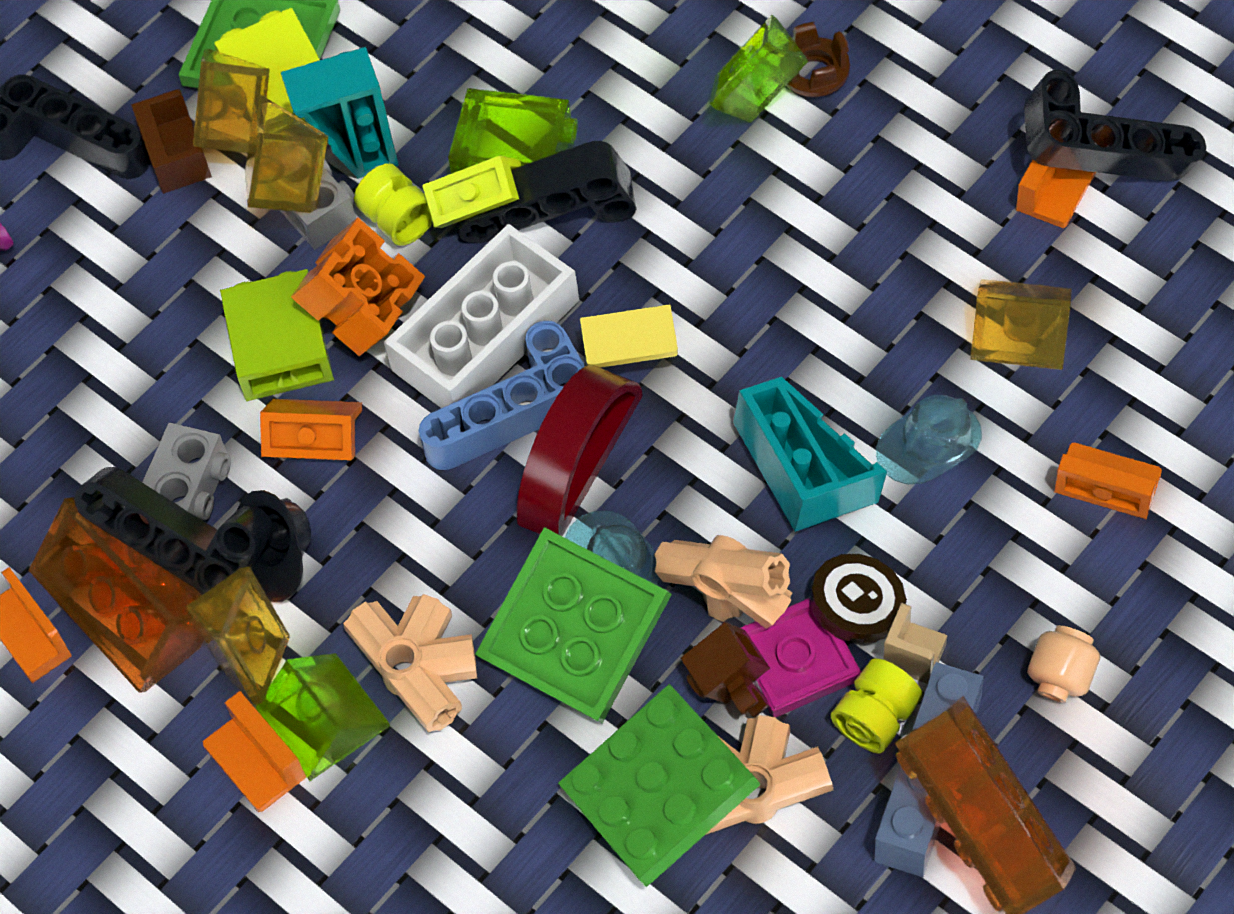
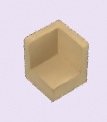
(913, 646)

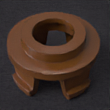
(820, 49)

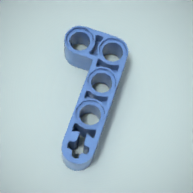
(441, 430)

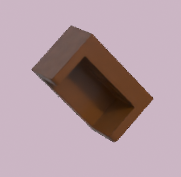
(169, 141)

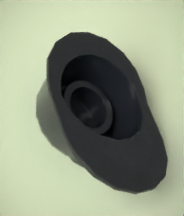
(280, 563)

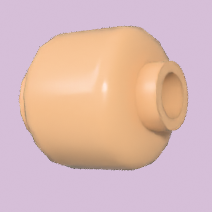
(1063, 663)

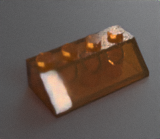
(117, 598)
(985, 809)

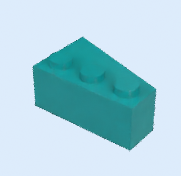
(347, 105)
(802, 457)

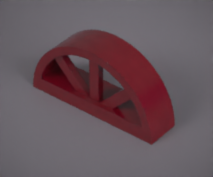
(573, 446)

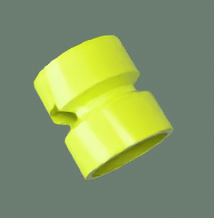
(393, 204)
(880, 700)

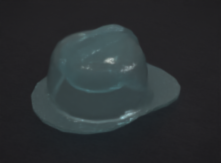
(929, 440)
(615, 540)

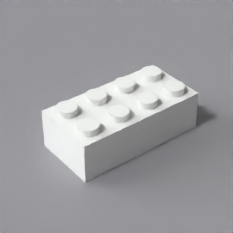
(480, 318)

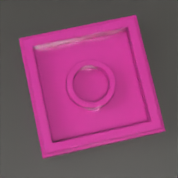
(802, 660)

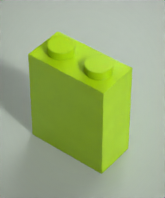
(273, 337)

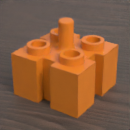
(358, 287)

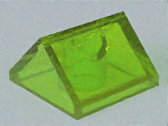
(757, 72)
(320, 711)

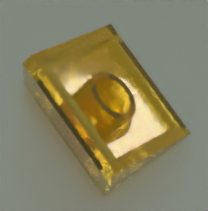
(227, 101)
(283, 160)
(1021, 324)
(242, 632)

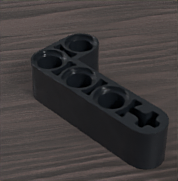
(67, 122)
(1103, 141)
(558, 185)
(103, 503)

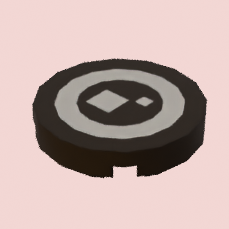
(856, 597)

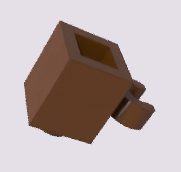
(726, 667)

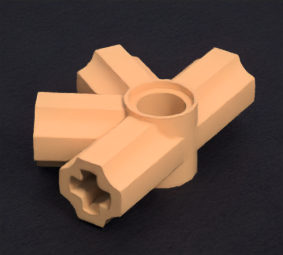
(729, 577)
(420, 643)
(784, 779)

